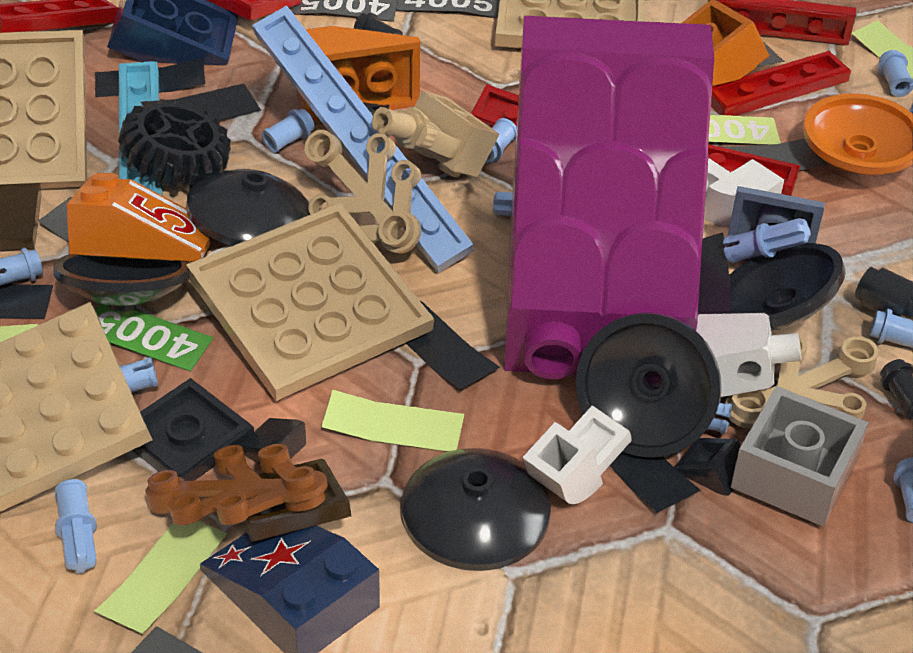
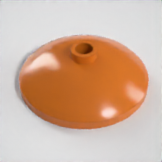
(861, 133)

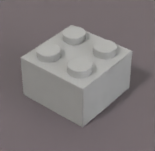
(799, 455)

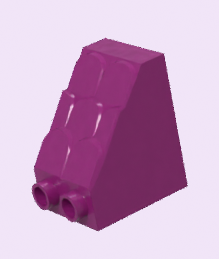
(605, 183)

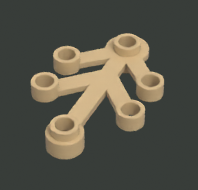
(370, 194)
(855, 359)

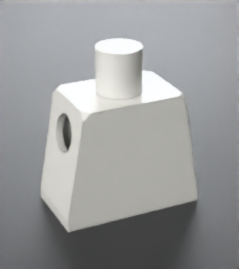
(746, 349)

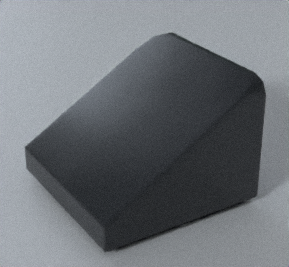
(276, 431)
(711, 463)

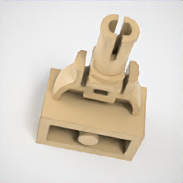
(440, 131)

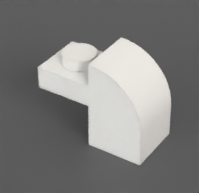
(723, 184)
(574, 459)

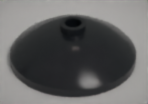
(243, 204)
(120, 280)
(788, 285)
(615, 381)
(475, 509)

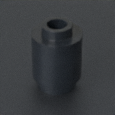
(886, 290)

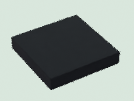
(189, 429)

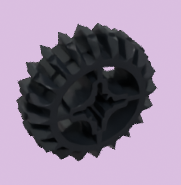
(173, 143)

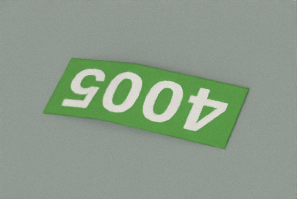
(153, 336)

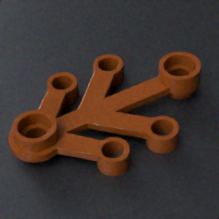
(296, 486)

